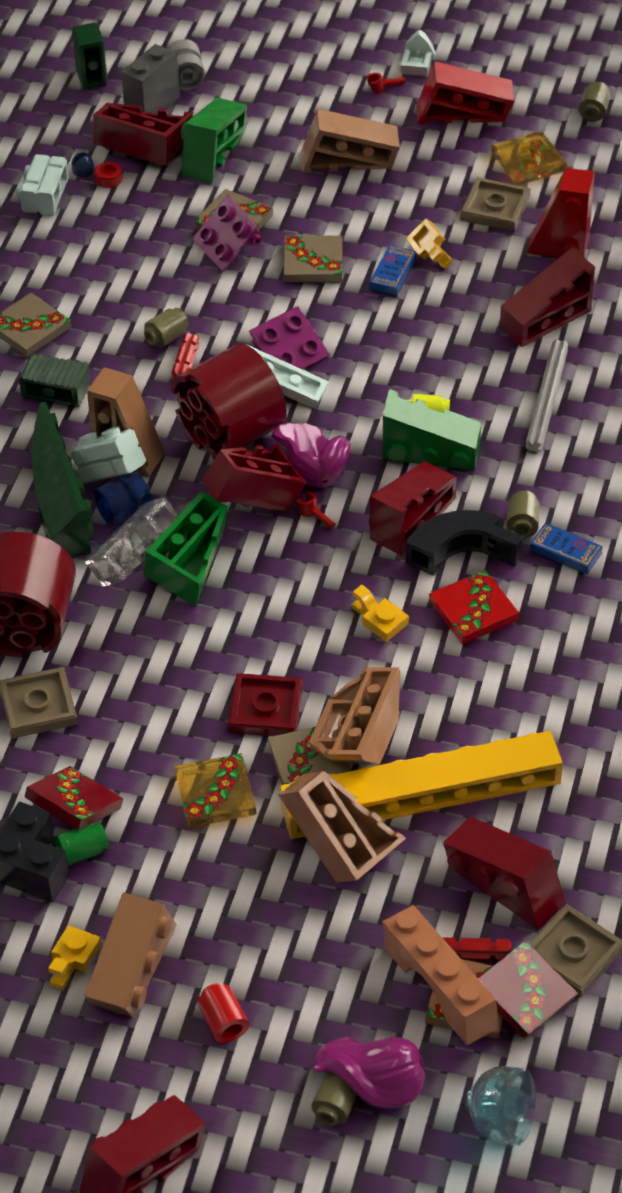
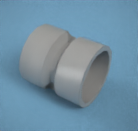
(190, 66)

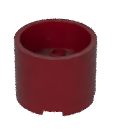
(229, 400)
(33, 592)

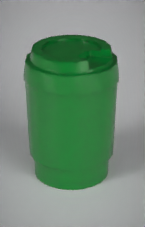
(82, 843)

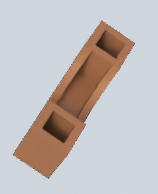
(462, 996)

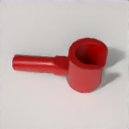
(377, 83)
(310, 509)

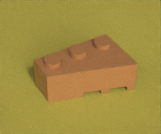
(348, 142)
(118, 403)
(338, 826)
(130, 955)

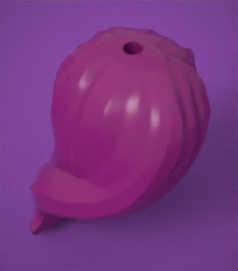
(313, 455)
(380, 1072)

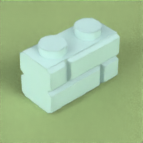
(43, 184)
(107, 455)

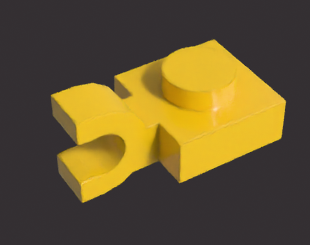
(427, 241)
(380, 618)
(72, 952)

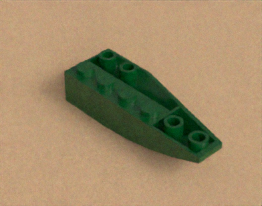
(58, 489)

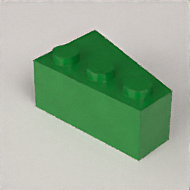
(210, 136)
(423, 434)
(187, 548)

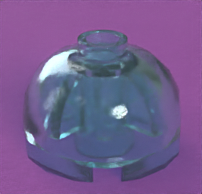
(501, 1104)

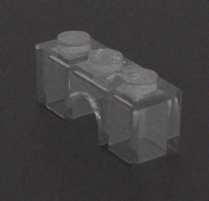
(122, 550)

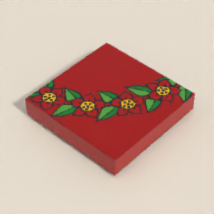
(474, 606)

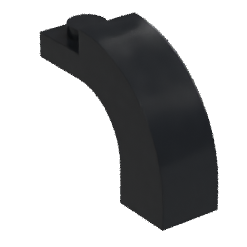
(461, 532)

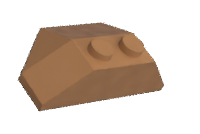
(360, 718)

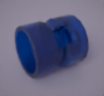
(120, 499)

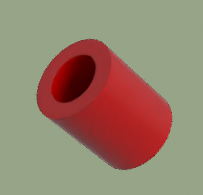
(223, 1013)

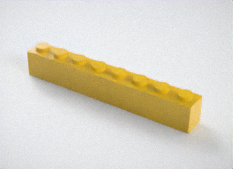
(450, 777)

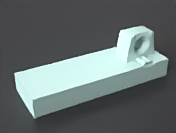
(296, 382)

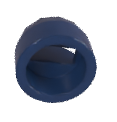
(82, 165)

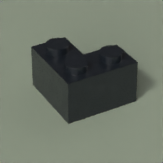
(27, 856)

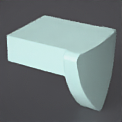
(417, 55)

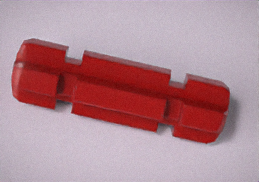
(185, 354)
(480, 948)

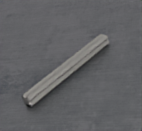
(546, 396)

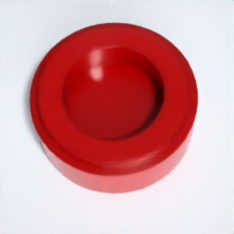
(108, 175)

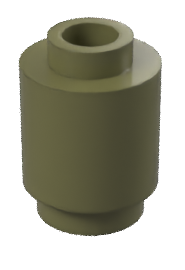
(594, 101)
(165, 327)
(523, 514)
(333, 1100)

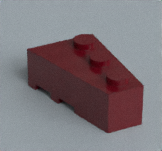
(409, 503)

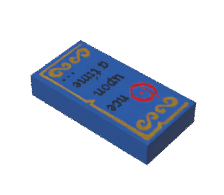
(393, 270)
(566, 548)

